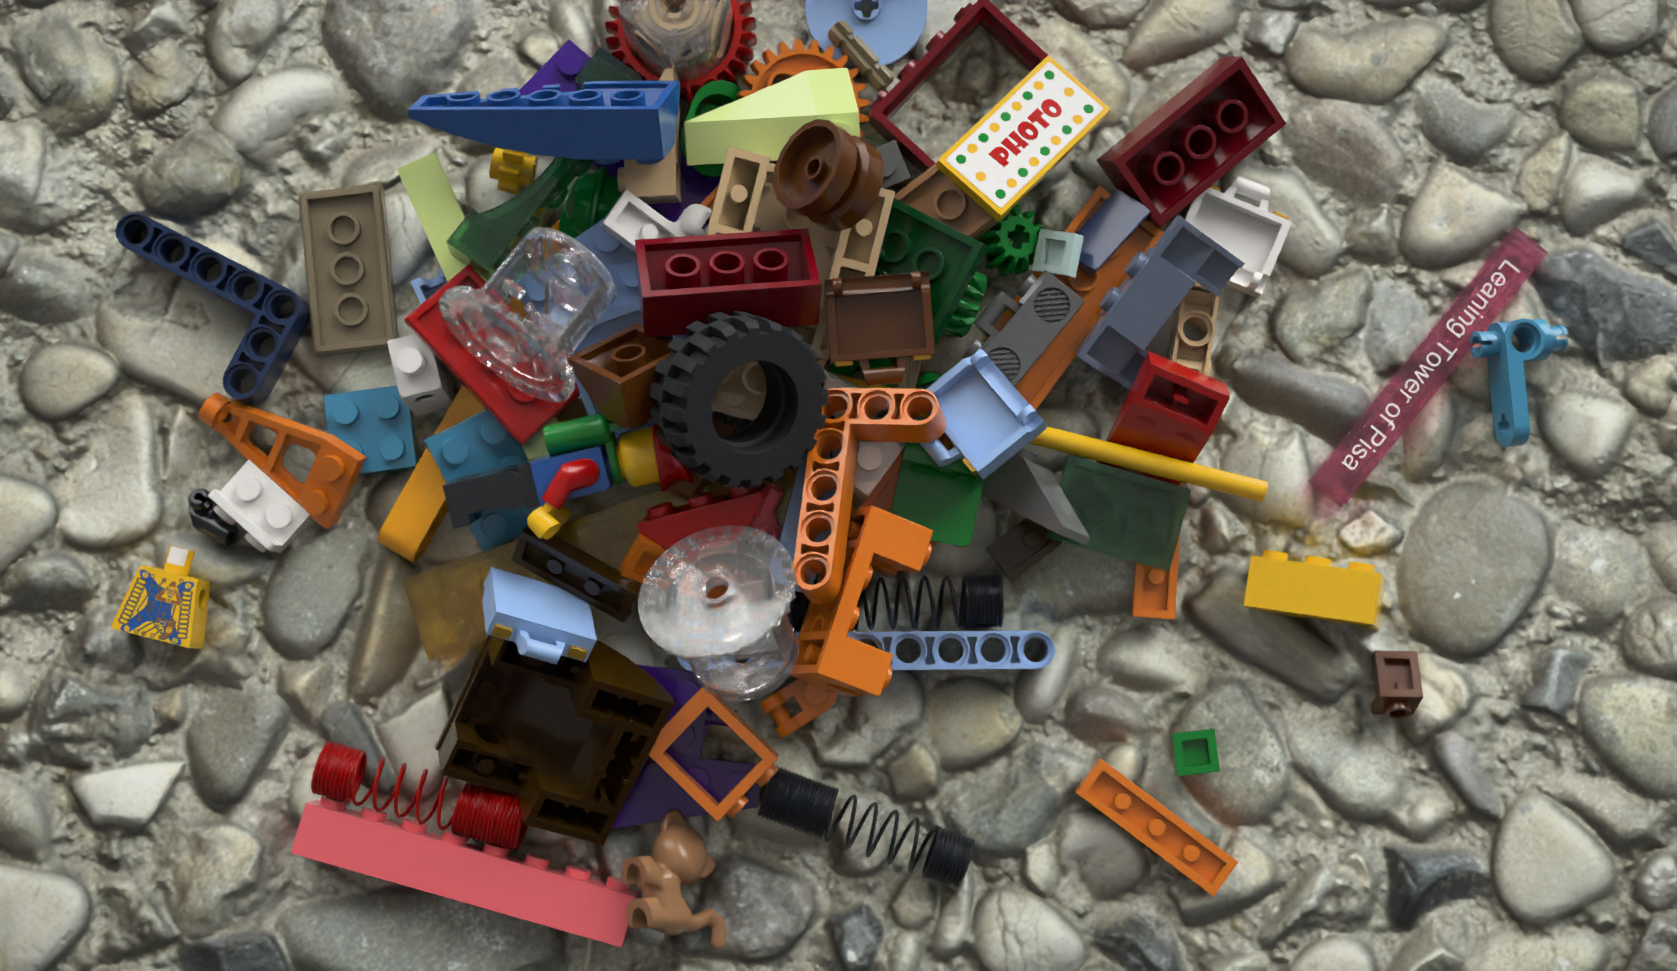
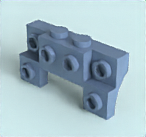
(1150, 295)

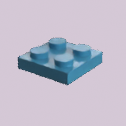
(376, 426)

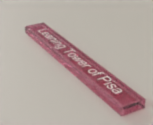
(1427, 367)

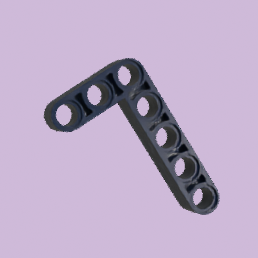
(230, 287)

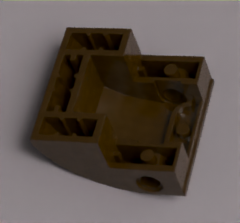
(555, 734)

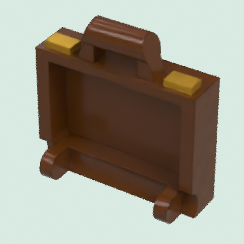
(880, 321)

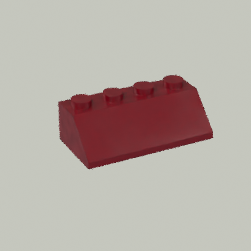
(1193, 139)
(709, 274)

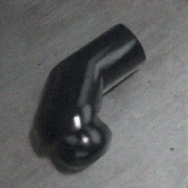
(207, 520)

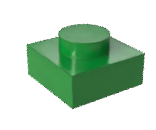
(1194, 752)

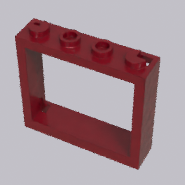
(939, 51)

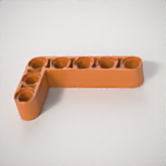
(840, 472)

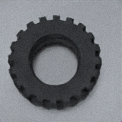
(789, 411)

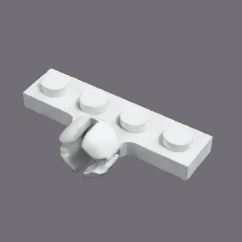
(635, 220)

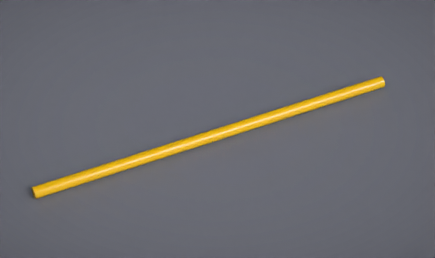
(1138, 460)

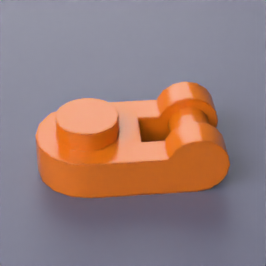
(811, 698)

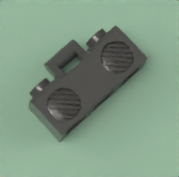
(1037, 320)

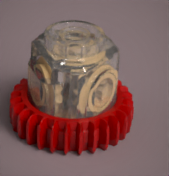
(683, 36)

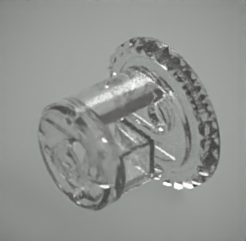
(535, 349)
(740, 624)

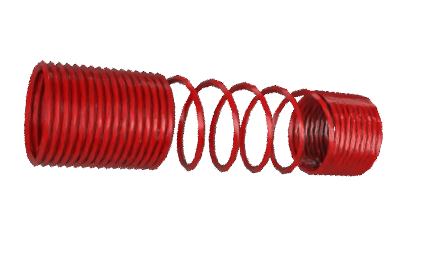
(479, 811)

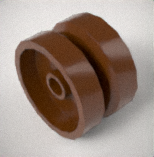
(828, 175)

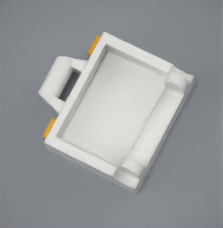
(1243, 230)

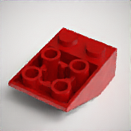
(1169, 412)

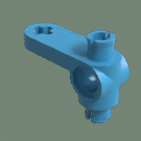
(1507, 370)

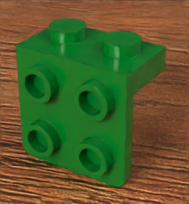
(937, 496)

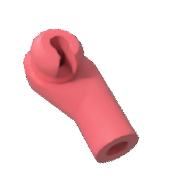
(767, 518)

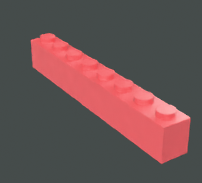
(465, 871)

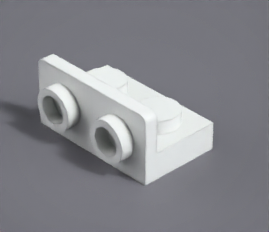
(260, 509)

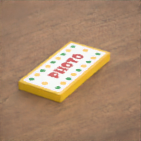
(1023, 138)

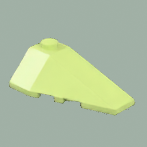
(771, 116)

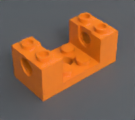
(826, 655)

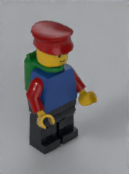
(579, 463)

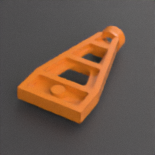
(330, 476)

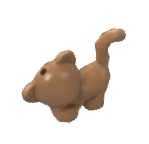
(676, 861)

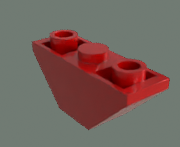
(671, 524)

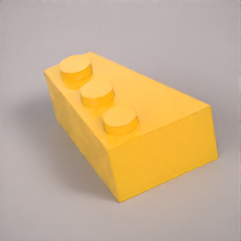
(1315, 589)

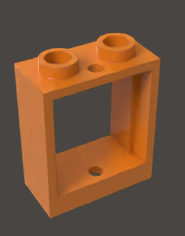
(735, 799)

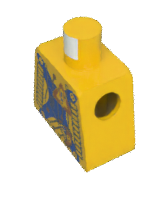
(167, 602)

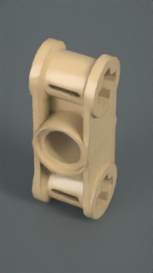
(1200, 310)

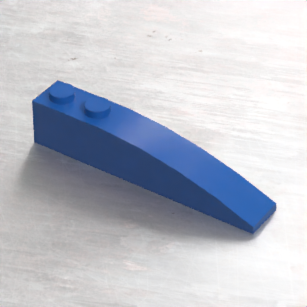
(596, 123)

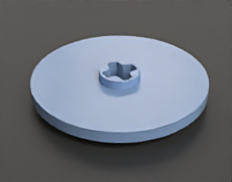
(888, 32)

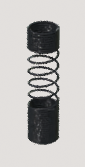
(979, 603)
(810, 808)

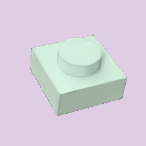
(1058, 252)

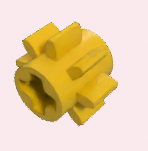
(512, 169)

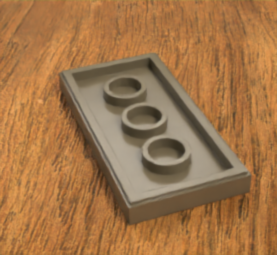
(348, 270)

